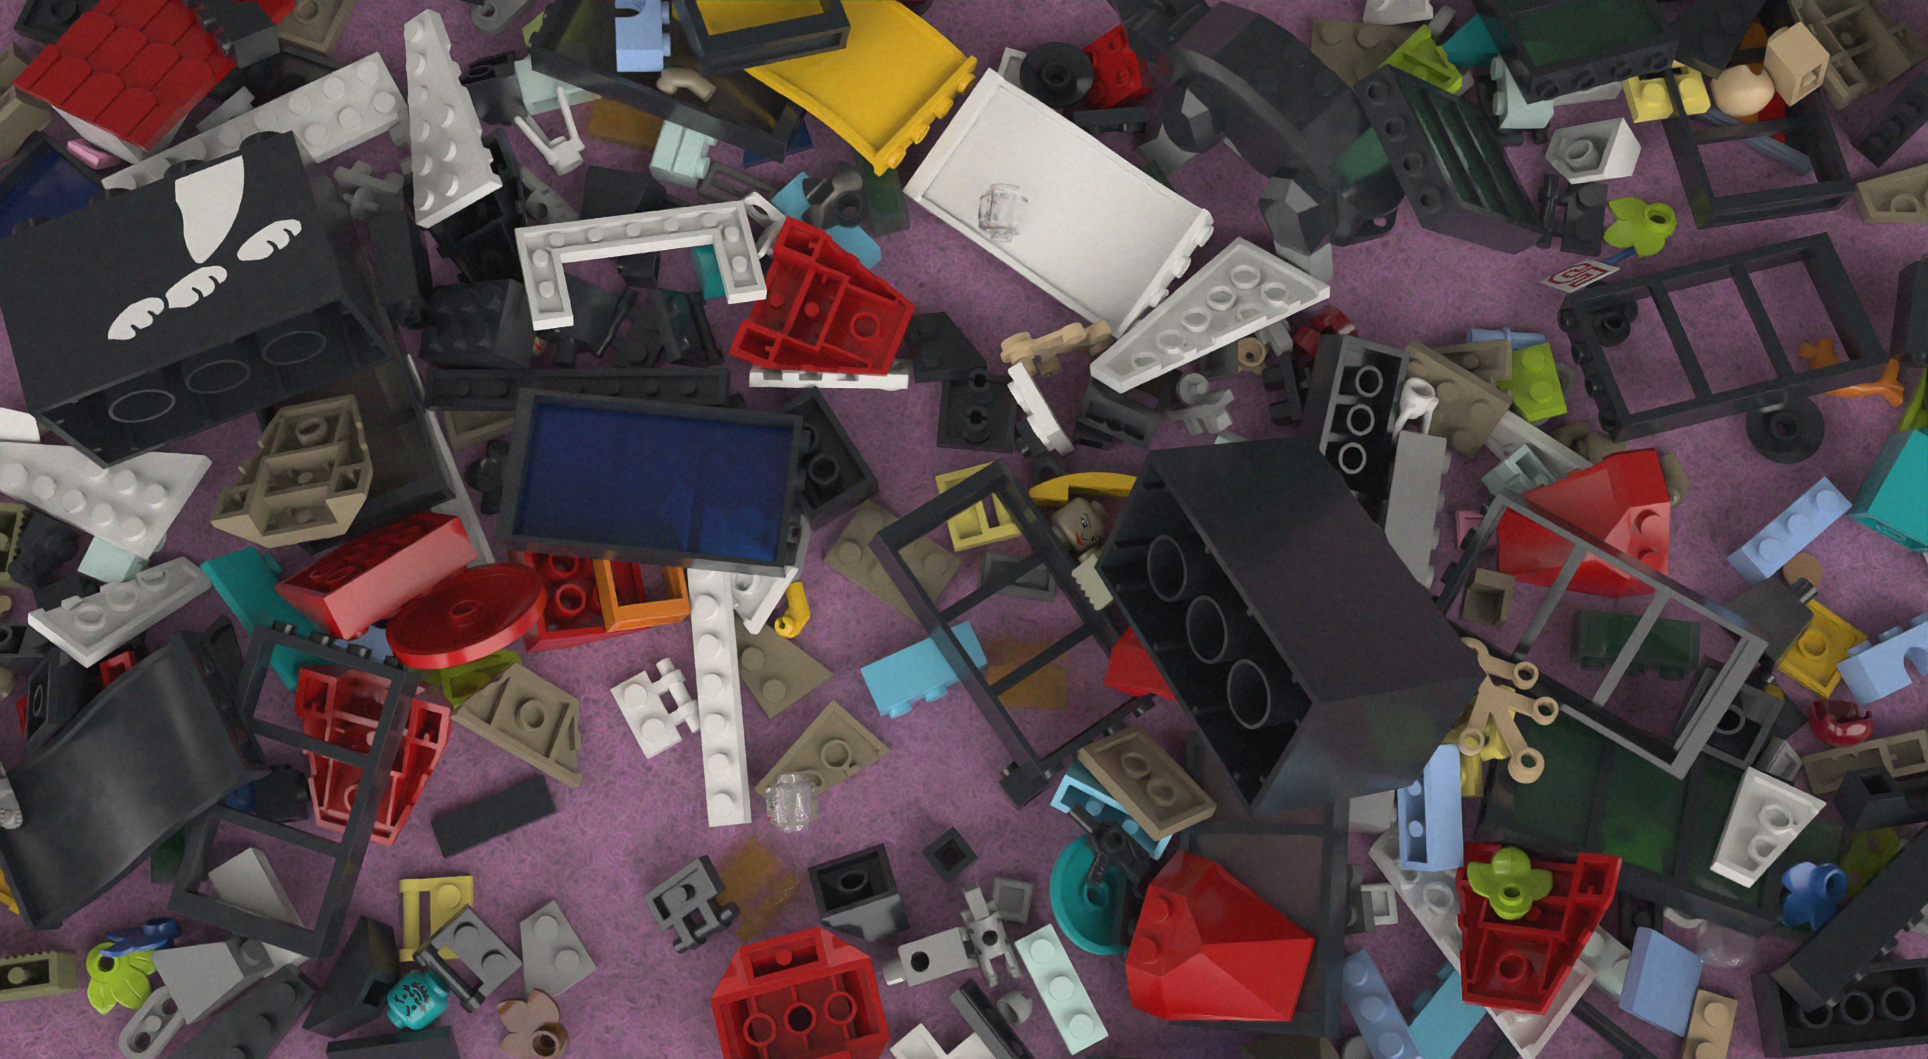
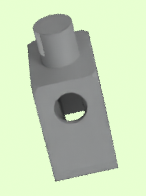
(947, 953)

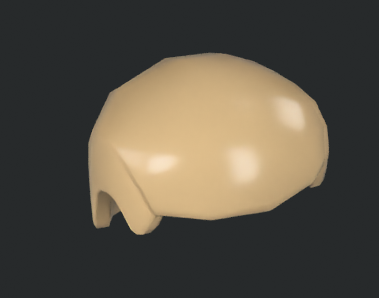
(1742, 92)

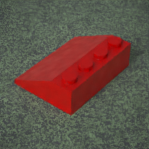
(379, 573)
(573, 601)

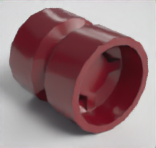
(1325, 321)

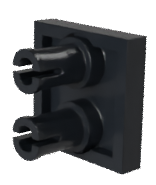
(977, 413)

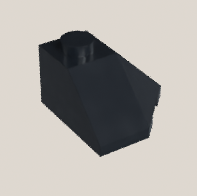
(495, 89)

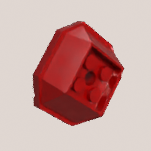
(795, 971)

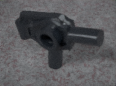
(1110, 846)

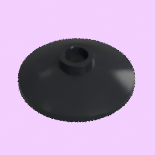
(1057, 62)
(1803, 426)

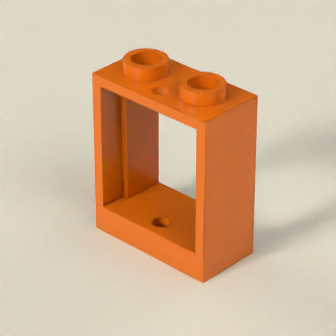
(642, 615)

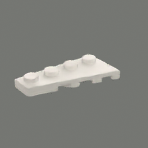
(897, 378)

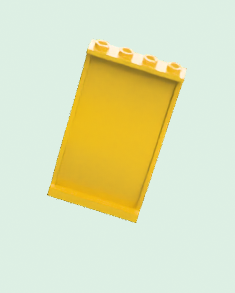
(876, 89)

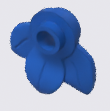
(1812, 893)
(154, 933)

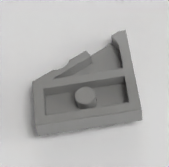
(553, 952)

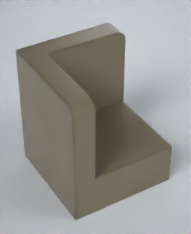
(1488, 597)

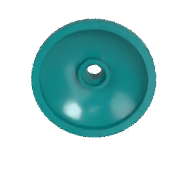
(1083, 921)

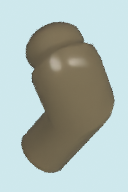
(685, 77)
(1570, 433)
(1675, 479)

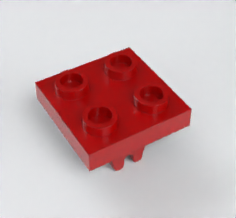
(1117, 71)

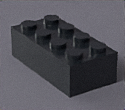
(1355, 408)
(1877, 1013)

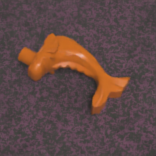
(1823, 355)

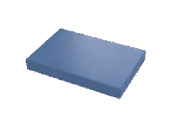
(1661, 982)

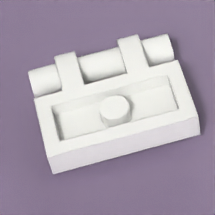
(646, 713)

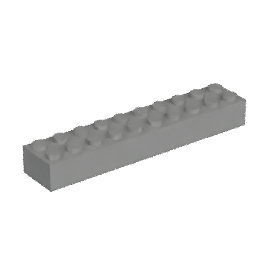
(1407, 515)

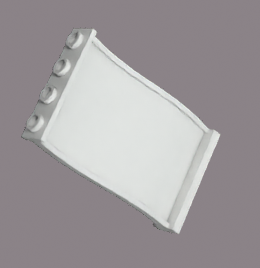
(1096, 224)

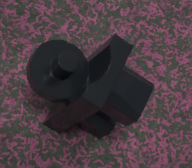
(1287, 376)

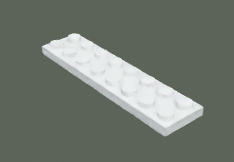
(324, 115)

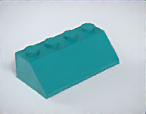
(247, 586)

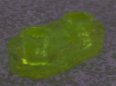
(1862, 859)

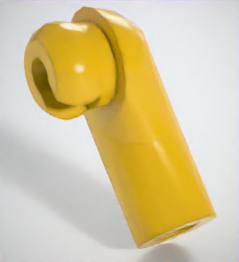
(796, 614)

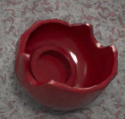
(1851, 728)

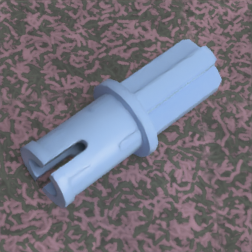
(1518, 339)

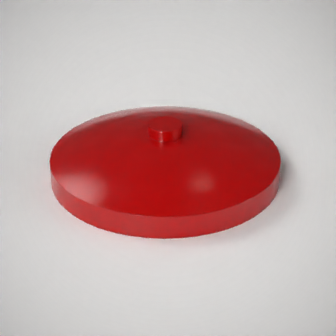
(467, 616)

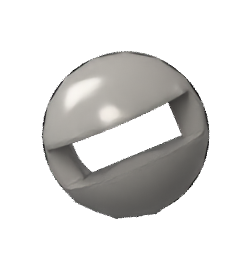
(1020, 1005)

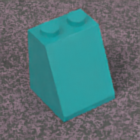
(1896, 491)

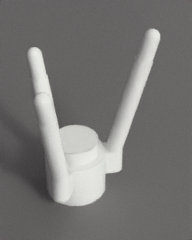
(559, 153)
(1416, 400)

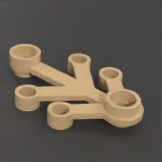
(1071, 338)
(1495, 702)

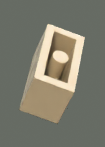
(1795, 62)

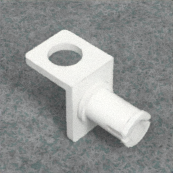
(772, 223)

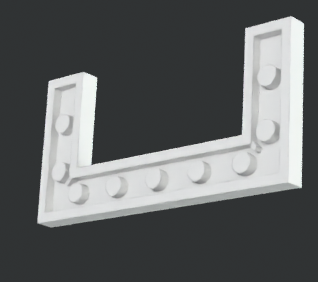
(548, 246)

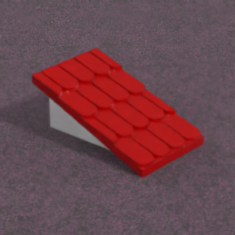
(132, 72)

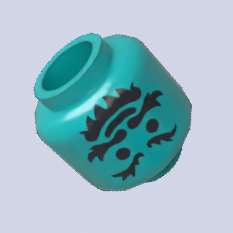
(417, 1000)

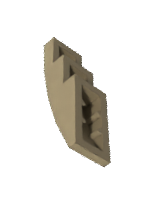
(1900, 755)

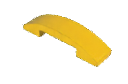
(1055, 491)

